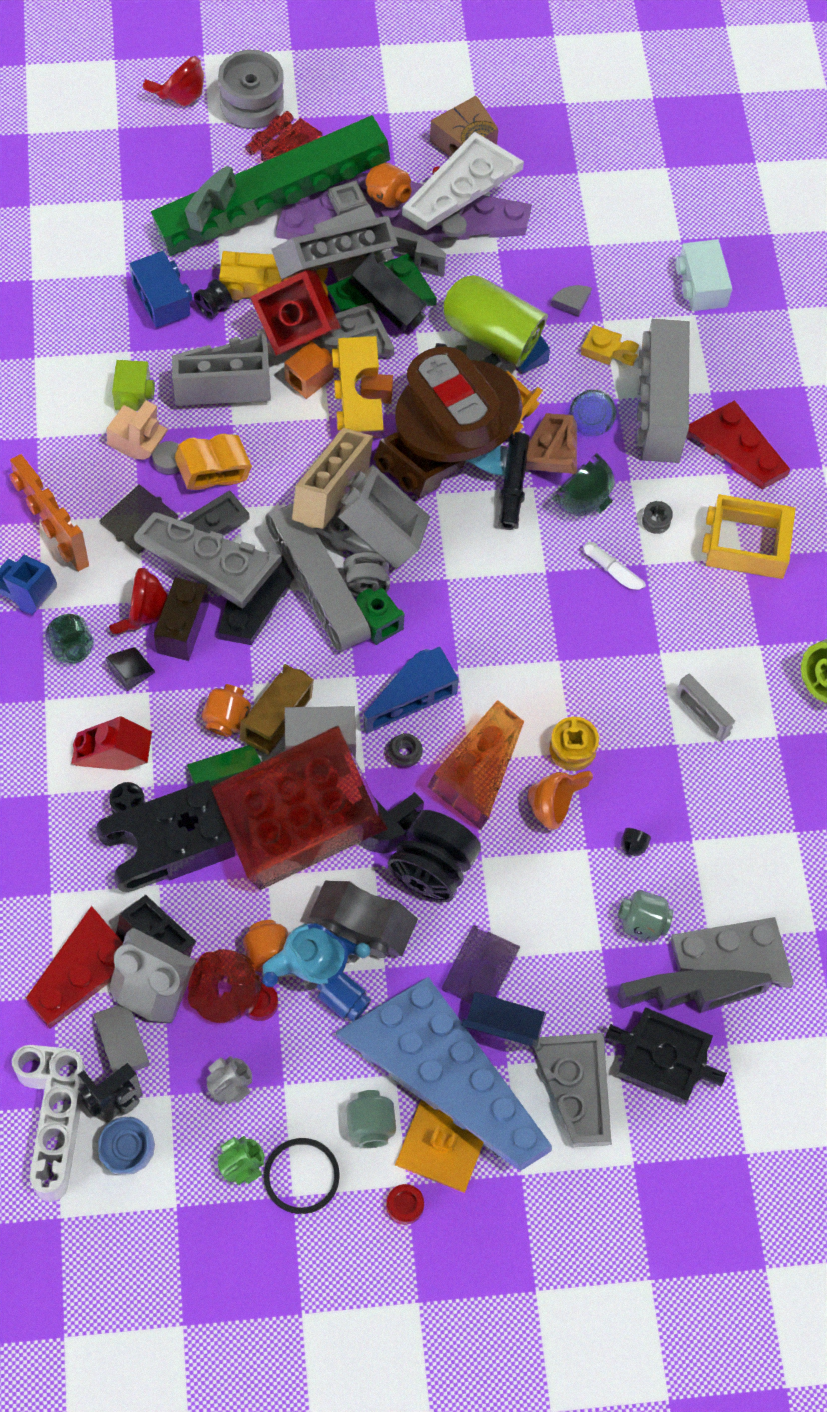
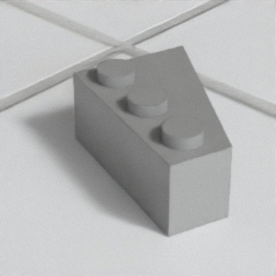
(223, 373)

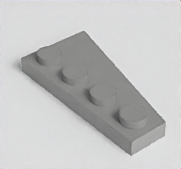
(221, 564)

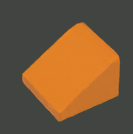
(377, 387)

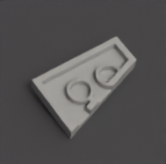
(739, 946)
(579, 1084)

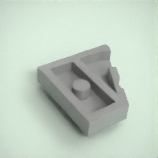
(360, 322)

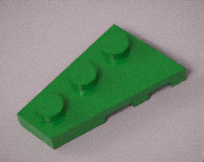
(346, 296)

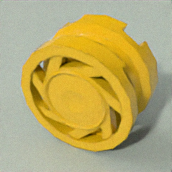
(574, 742)

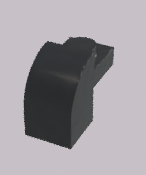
(396, 821)

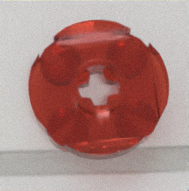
(204, 989)

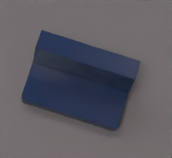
(505, 1019)

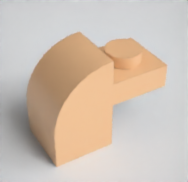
(136, 432)

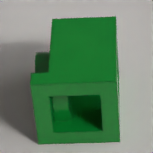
(382, 622)

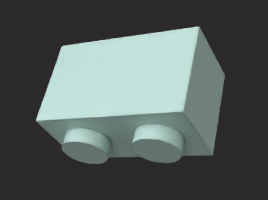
(704, 275)

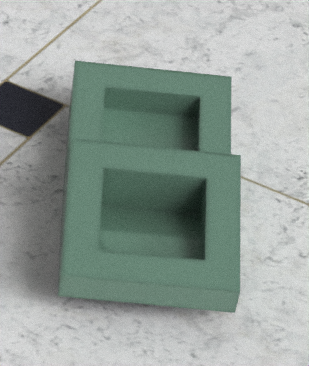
(212, 194)

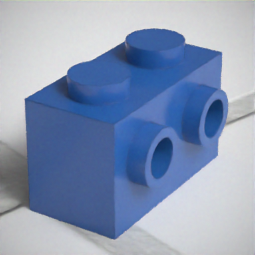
(160, 288)

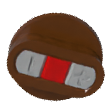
(456, 406)

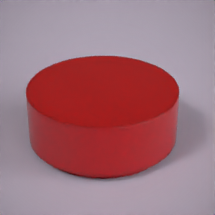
(266, 1005)
(405, 1204)

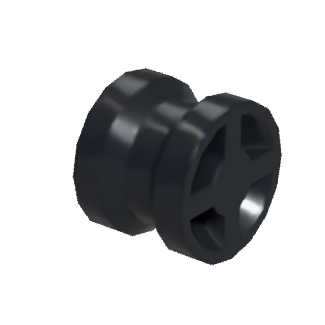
(213, 298)
(125, 795)

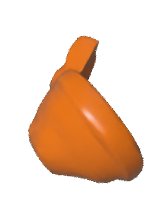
(553, 794)

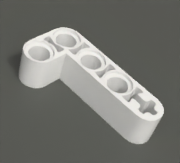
(52, 1123)

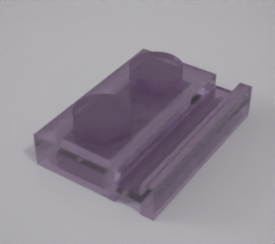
(481, 965)

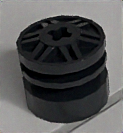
(434, 855)

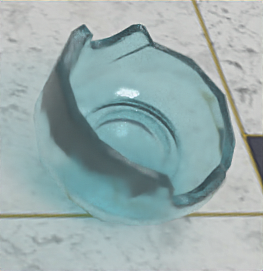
(593, 412)

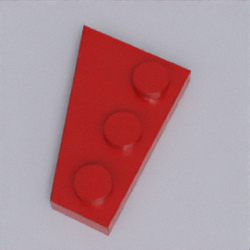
(740, 443)
(77, 971)

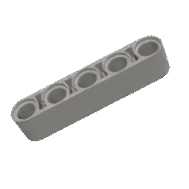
(318, 579)

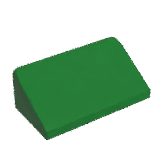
(223, 765)

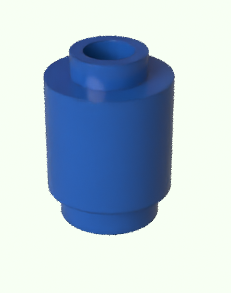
(344, 997)

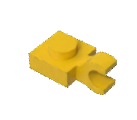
(607, 345)

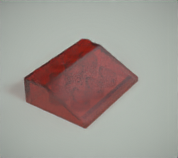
(298, 808)

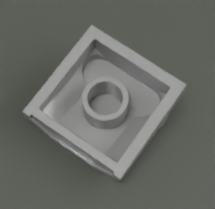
(150, 977)

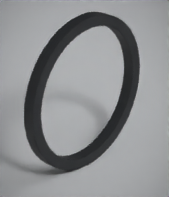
(301, 1141)

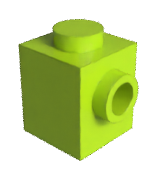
(132, 384)

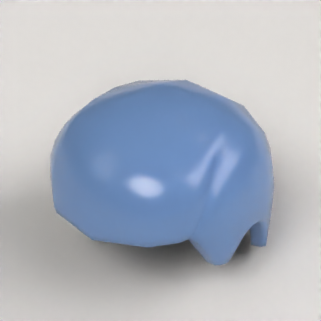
(126, 1145)

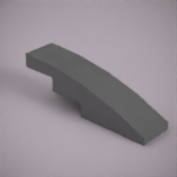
(706, 987)

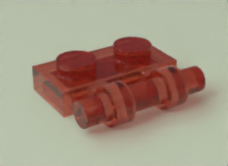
(290, 136)

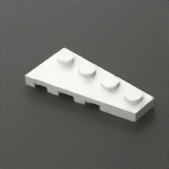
(463, 178)

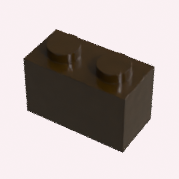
(181, 619)

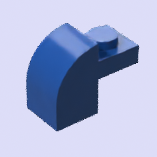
(26, 583)

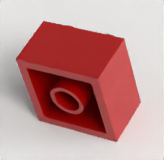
(295, 312)

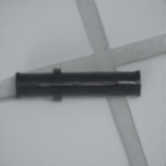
(512, 492)

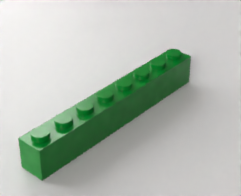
(279, 183)

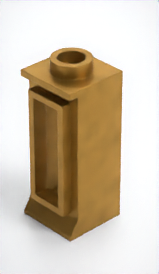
(266, 720)

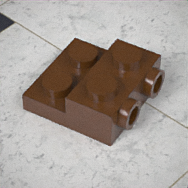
(411, 470)

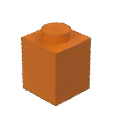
(309, 369)

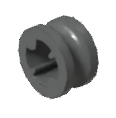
(655, 508)

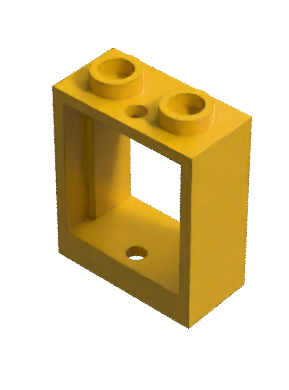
(754, 513)

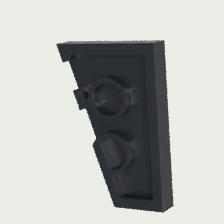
(246, 624)

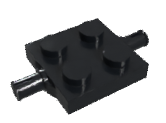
(665, 1056)

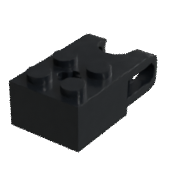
(162, 836)

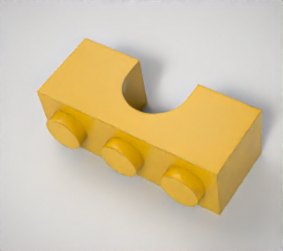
(357, 359)

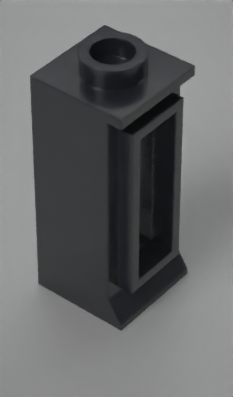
(388, 294)

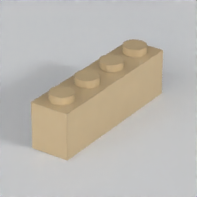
(326, 481)

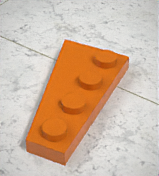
(55, 521)

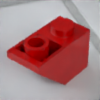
(112, 745)

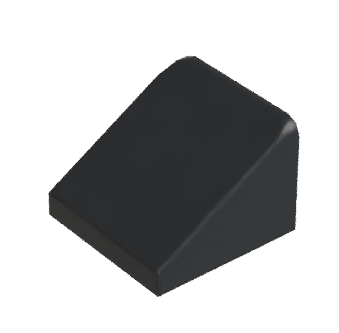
(129, 667)

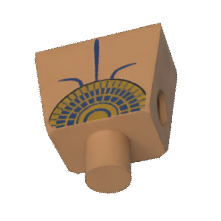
(459, 123)

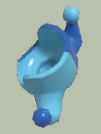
(312, 955)

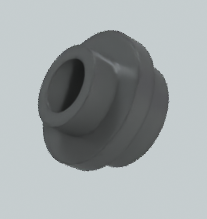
(405, 741)

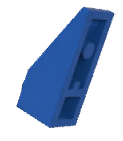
(418, 685)

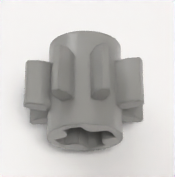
(229, 1080)

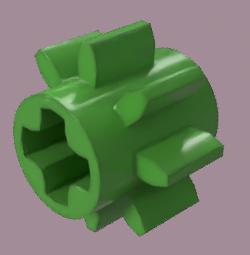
(241, 1160)

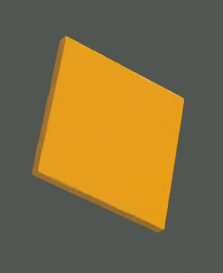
(439, 1149)

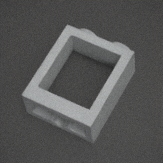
(383, 516)

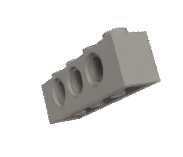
(334, 246)

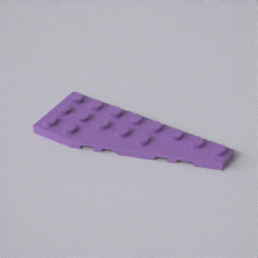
(483, 215)

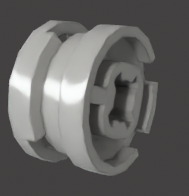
(366, 572)

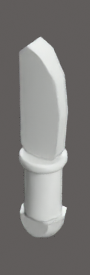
(615, 568)

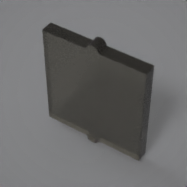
(132, 513)

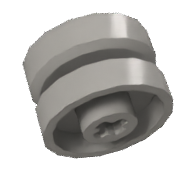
(251, 88)

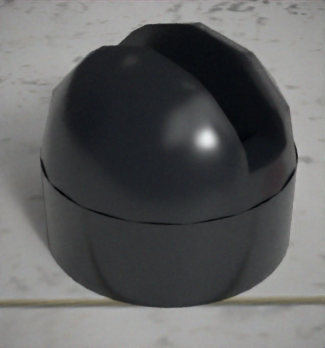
(634, 841)

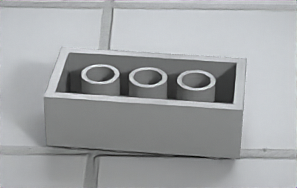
(663, 390)

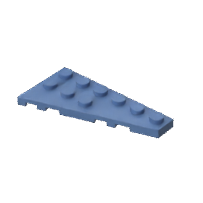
(441, 1063)

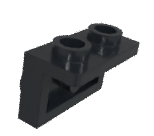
(113, 1096)

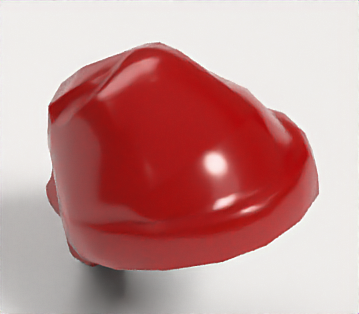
(183, 85)
(146, 602)

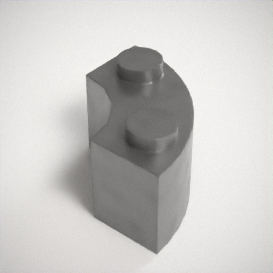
(364, 918)

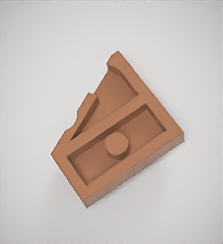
(554, 445)

